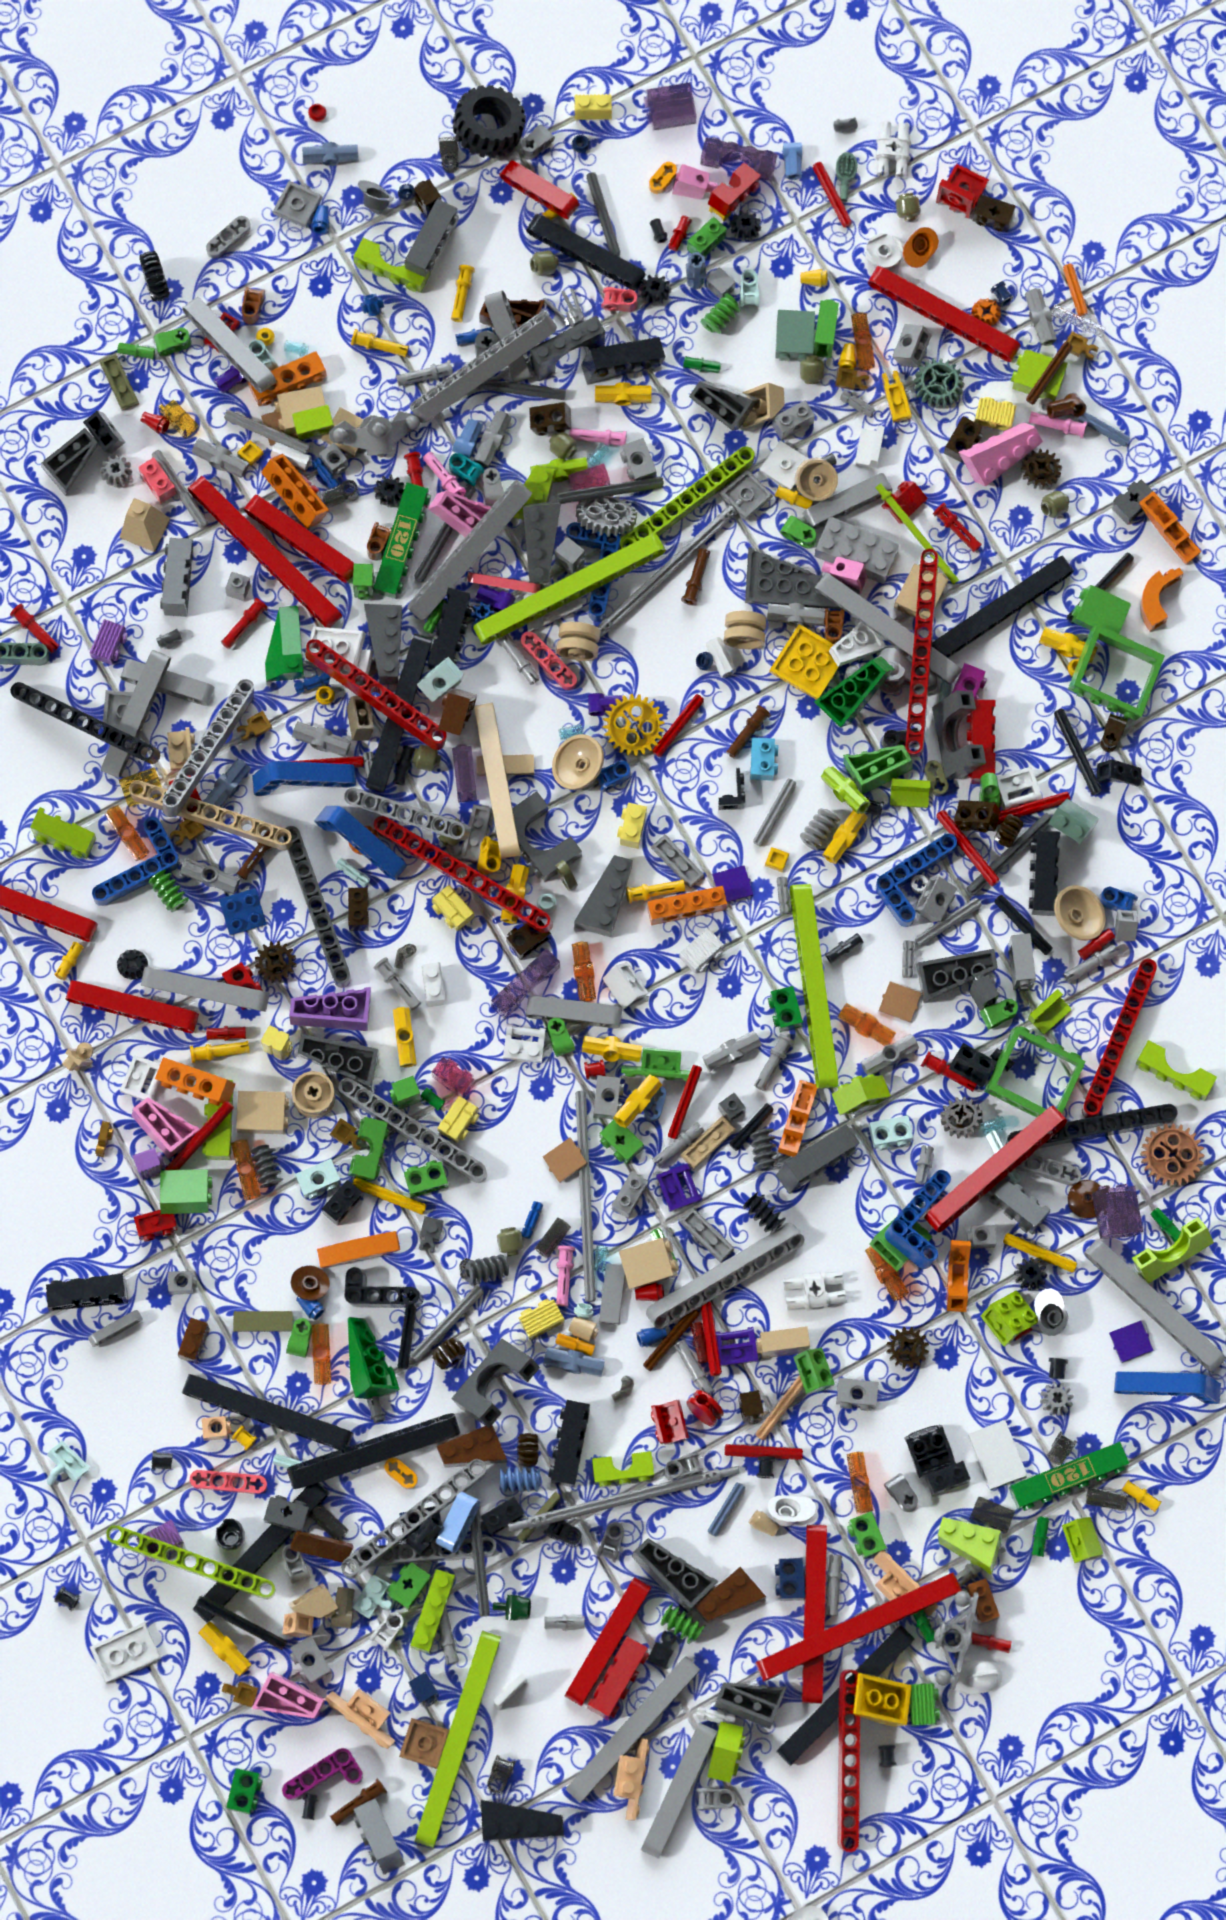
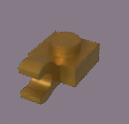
(243, 1694)

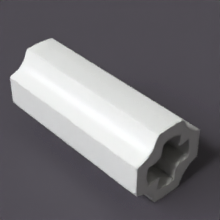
(298, 459)
(720, 657)

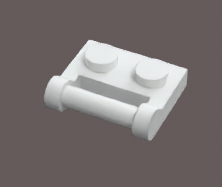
(1016, 782)
(524, 1050)
(137, 1076)

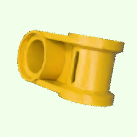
(489, 853)

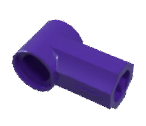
(229, 379)
(497, 599)
(599, 703)

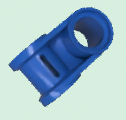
(612, 777)
(1119, 899)

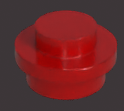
(317, 112)

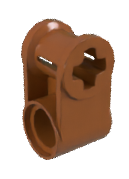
(253, 302)
(378, 538)
(833, 624)

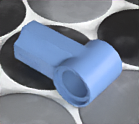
(792, 155)
(467, 440)

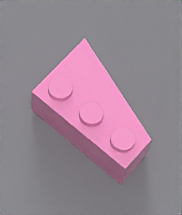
(458, 511)
(163, 1127)
(287, 1697)

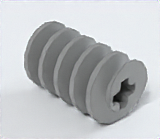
(817, 828)

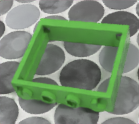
(1128, 646)
(1041, 1042)

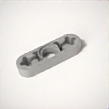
(228, 244)
(115, 1328)

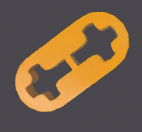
(665, 180)
(398, 1476)

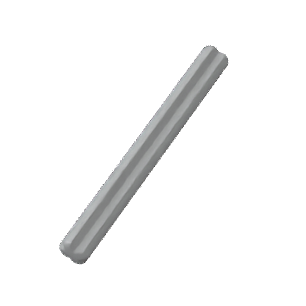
(266, 431)
(181, 491)
(447, 1323)

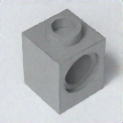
(719, 283)
(334, 452)
(237, 586)
(1126, 925)
(988, 1230)
(174, 1277)

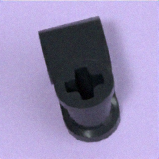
(561, 1533)

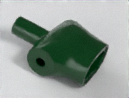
(515, 1608)

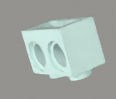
(889, 1127)

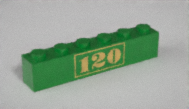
(401, 541)
(1068, 1476)

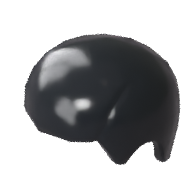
(230, 1534)

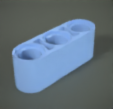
(458, 1522)

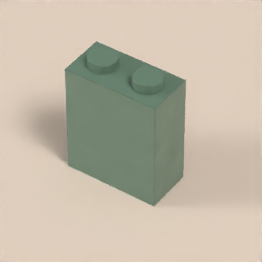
(794, 334)
(1073, 821)

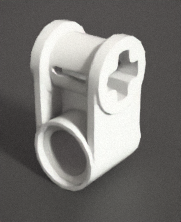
(387, 1632)

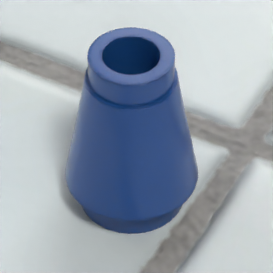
(321, 220)
(313, 1309)
(649, 1336)

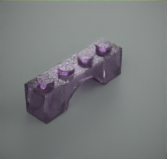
(718, 152)
(536, 972)

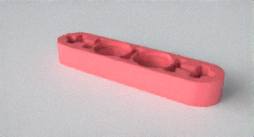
(503, 582)
(550, 659)
(228, 1482)

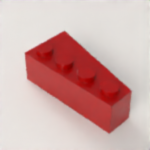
(981, 733)
(617, 1678)

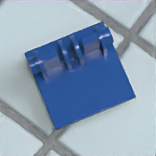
(242, 911)

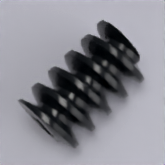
(764, 1213)

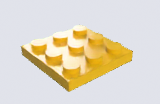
(806, 662)

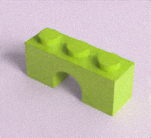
(640, 1470)

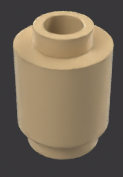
(583, 1328)

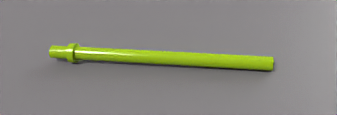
(886, 495)

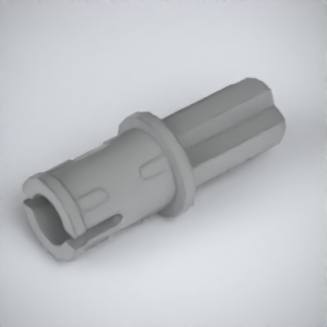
(924, 1164)

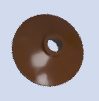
(1076, 1199)
(310, 1276)

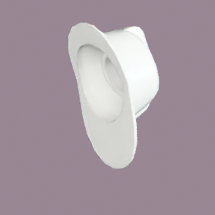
(791, 1509)
(979, 1677)

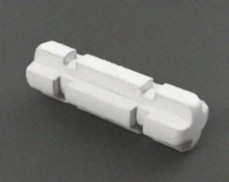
(715, 1716)

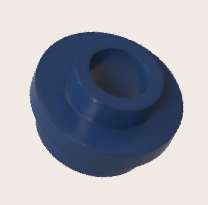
(580, 139)
(406, 192)
(704, 661)

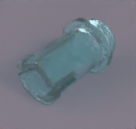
(296, 348)
(595, 457)
(567, 732)
(995, 1124)
(600, 1257)

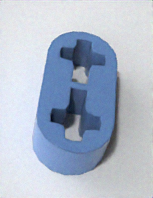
(659, 1106)

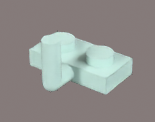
(66, 1461)
(372, 1597)

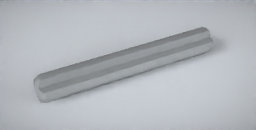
(774, 812)
(948, 921)

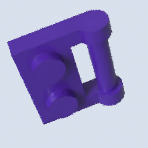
(673, 1190)
(740, 1352)

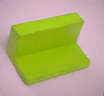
(313, 422)
(910, 793)
(1049, 1012)
(1082, 1539)

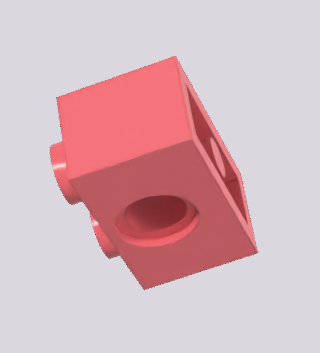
(157, 480)

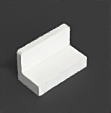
(869, 447)
(624, 984)

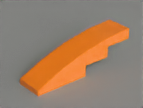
(1169, 527)
(797, 1118)
(358, 1249)

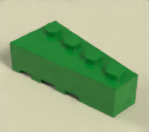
(853, 693)

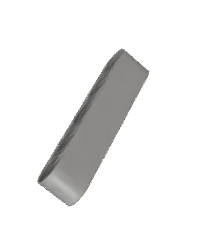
(504, 324)
(846, 501)
(172, 684)
(574, 1012)

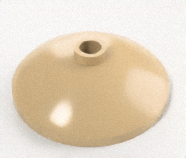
(572, 756)
(1080, 913)

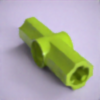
(565, 467)
(845, 790)

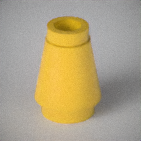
(815, 277)
(848, 357)

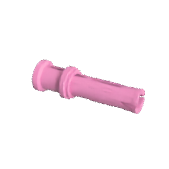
(1067, 426)
(607, 437)
(448, 481)
(564, 1265)

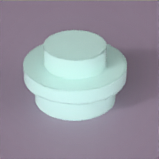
(546, 902)
(583, 1310)

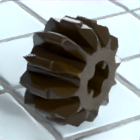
(1008, 830)
(449, 1353)
(527, 1450)

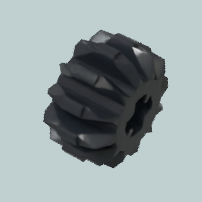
(747, 231)
(652, 295)
(392, 484)
(1036, 1270)

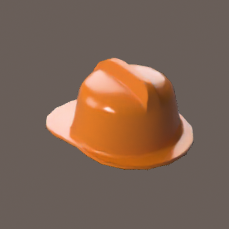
(920, 247)

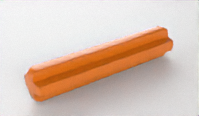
(1075, 289)

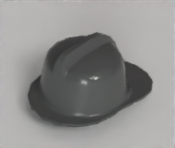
(374, 196)
(1051, 1312)

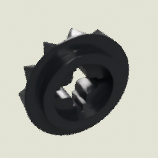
(132, 973)

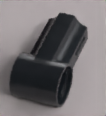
(898, 736)
(421, 1538)

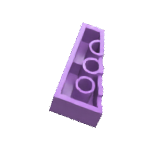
(335, 1010)

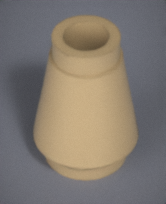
(763, 1523)

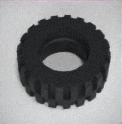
(495, 103)

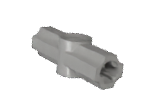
(1040, 317)
(492, 439)
(220, 458)
(796, 614)
(321, 739)
(221, 880)
(900, 1049)
(732, 1051)

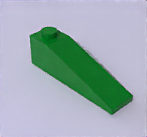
(284, 653)
(368, 1368)

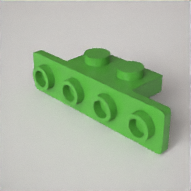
(658, 1063)

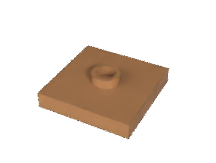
(424, 1743)

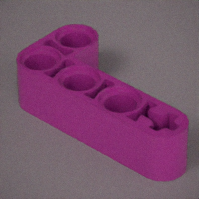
(319, 1777)

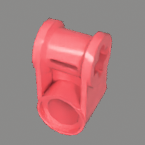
(618, 299)

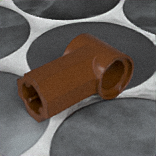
(1069, 405)

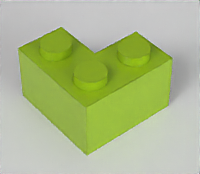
(860, 1093)
(726, 1752)

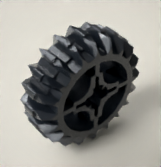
(154, 276)

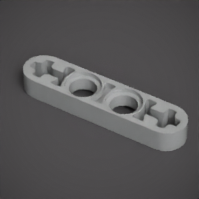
(1044, 1172)

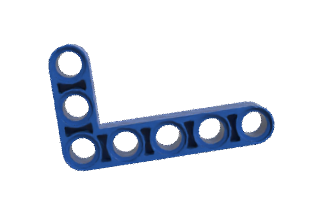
(605, 549)
(302, 774)
(340, 821)
(141, 868)
(910, 872)
(906, 1233)
(1169, 1384)

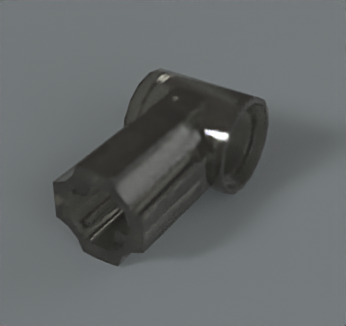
(338, 495)

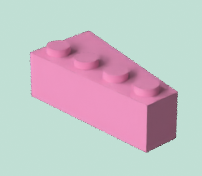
(1000, 452)

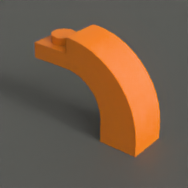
(1150, 606)
(958, 1276)

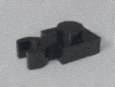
(661, 1652)

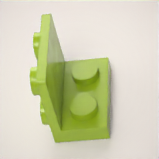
(1009, 1317)

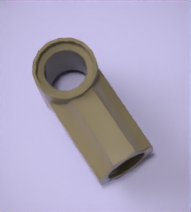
(344, 1614)

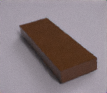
(321, 1546)

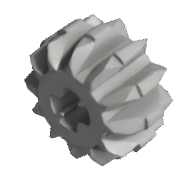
(115, 464)
(1049, 1395)

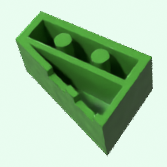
(877, 767)

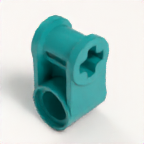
(468, 471)

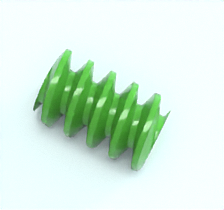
(720, 314)
(166, 891)
(682, 1624)

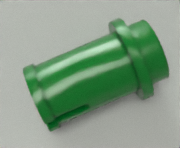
(433, 1099)

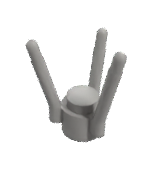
(574, 315)

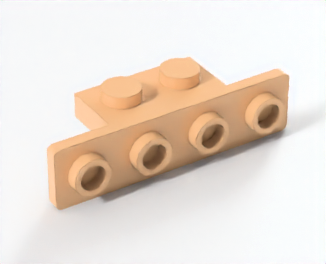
(896, 1580)
(364, 1713)
(630, 1778)

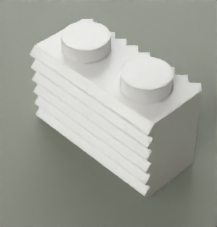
(701, 951)
(433, 984)

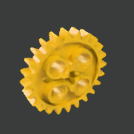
(647, 714)

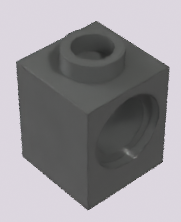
(731, 1107)

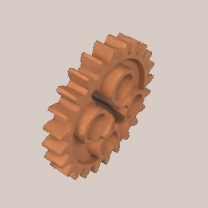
(1159, 1165)

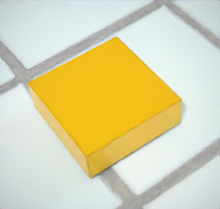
(250, 452)
(776, 859)

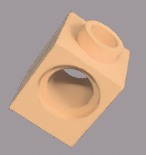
(207, 1424)
(297, 1625)

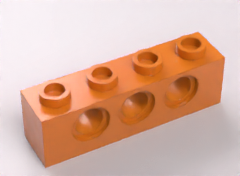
(292, 370)
(295, 491)
(687, 905)
(170, 1070)

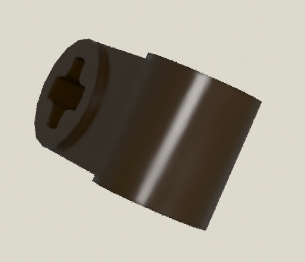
(1113, 730)

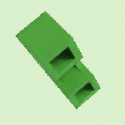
(374, 1133)

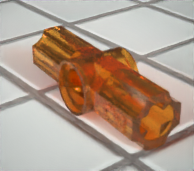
(861, 331)
(120, 824)
(583, 971)
(866, 1025)
(243, 1158)
(887, 1275)
(322, 1366)
(861, 1495)

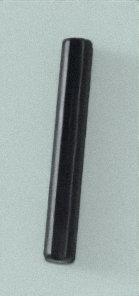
(1023, 924)
(406, 1338)

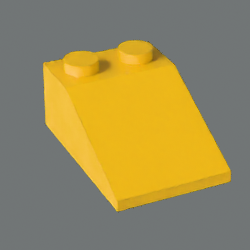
(882, 1700)

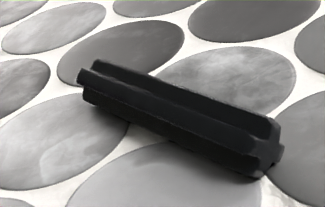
(751, 1126)

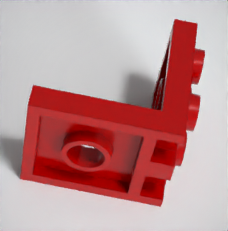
(957, 197)

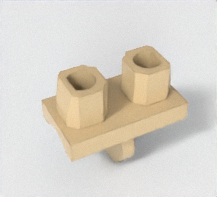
(79, 1057)

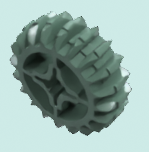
(933, 370)

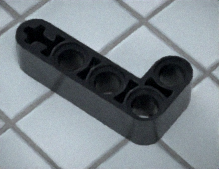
(384, 1293)

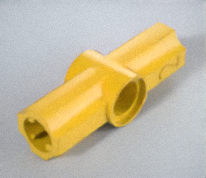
(622, 393)
(1065, 644)
(844, 837)
(517, 886)
(403, 1025)
(611, 1048)
(637, 1101)
(224, 1648)

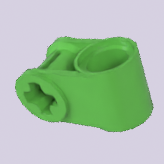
(170, 342)
(797, 531)
(989, 789)
(996, 1014)
(560, 1040)
(299, 1342)

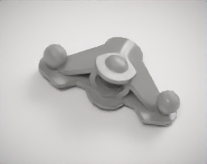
(375, 432)
(901, 675)
(962, 1599)

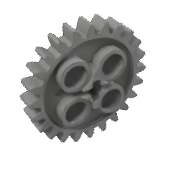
(606, 515)

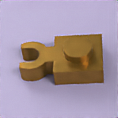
(1080, 346)
(848, 379)
(257, 724)
(189, 829)
(344, 1133)
(105, 1134)

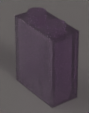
(670, 106)
(464, 773)
(1117, 1211)

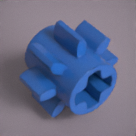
(372, 305)
(481, 608)

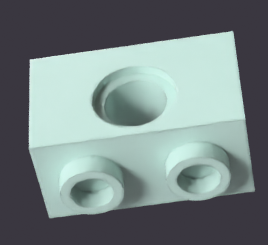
(446, 670)
(306, 1177)

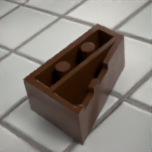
(521, 310)
(457, 709)
(477, 1444)
(729, 1596)

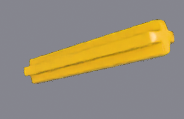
(389, 1196)
(1040, 1252)

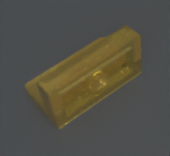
(178, 418)
(149, 776)

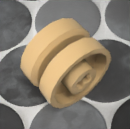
(826, 484)
(744, 630)
(578, 641)
(311, 1083)

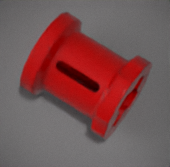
(594, 1069)

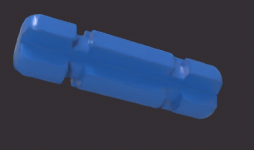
(325, 473)
(312, 683)
(532, 1219)

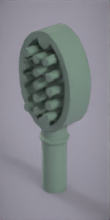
(845, 171)

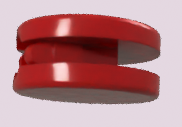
(705, 1408)

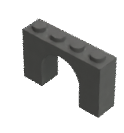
(545, 355)
(947, 717)
(542, 860)
(501, 1359)

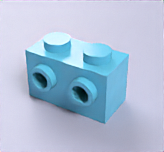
(762, 759)

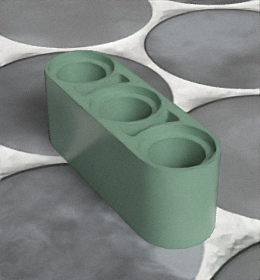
(28, 659)

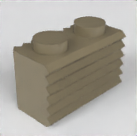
(360, 719)

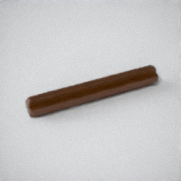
(1049, 373)
(670, 1340)

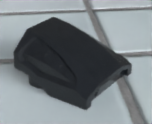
(929, 1449)

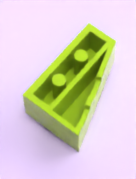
(540, 484)
(62, 834)
(971, 1541)

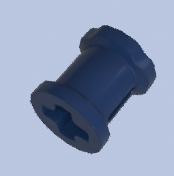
(1002, 293)

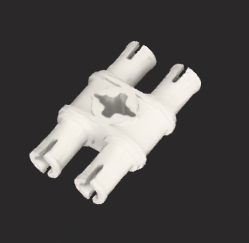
(884, 149)
(820, 1281)

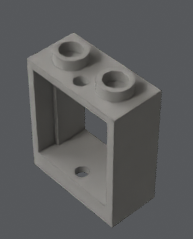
(1021, 962)

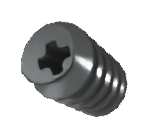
(484, 341)
(763, 1150)
(265, 1166)
(486, 1268)

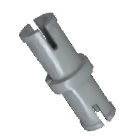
(550, 1622)

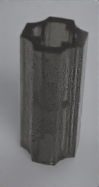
(552, 1238)
(1106, 1499)
(328, 1522)

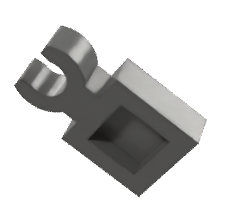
(431, 1230)

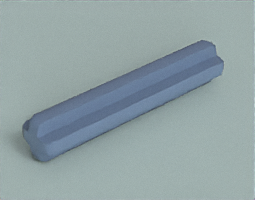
(1105, 429)
(726, 1509)

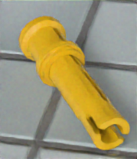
(463, 285)
(370, 341)
(645, 891)
(209, 1052)

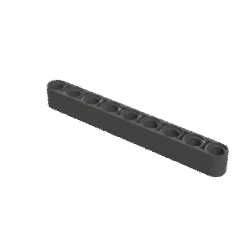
(317, 915)

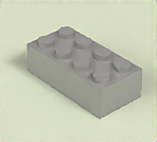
(858, 545)

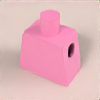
(692, 183)
(847, 572)

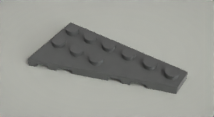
(782, 583)

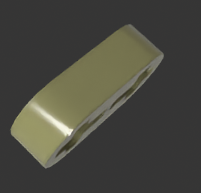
(939, 776)
(566, 875)

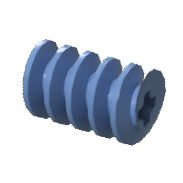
(519, 1479)

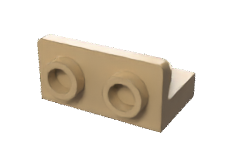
(180, 748)

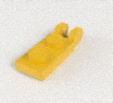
(896, 398)

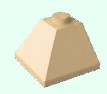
(770, 403)
(144, 525)
(315, 1603)

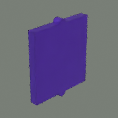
(735, 883)
(1131, 1341)

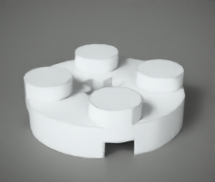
(886, 242)

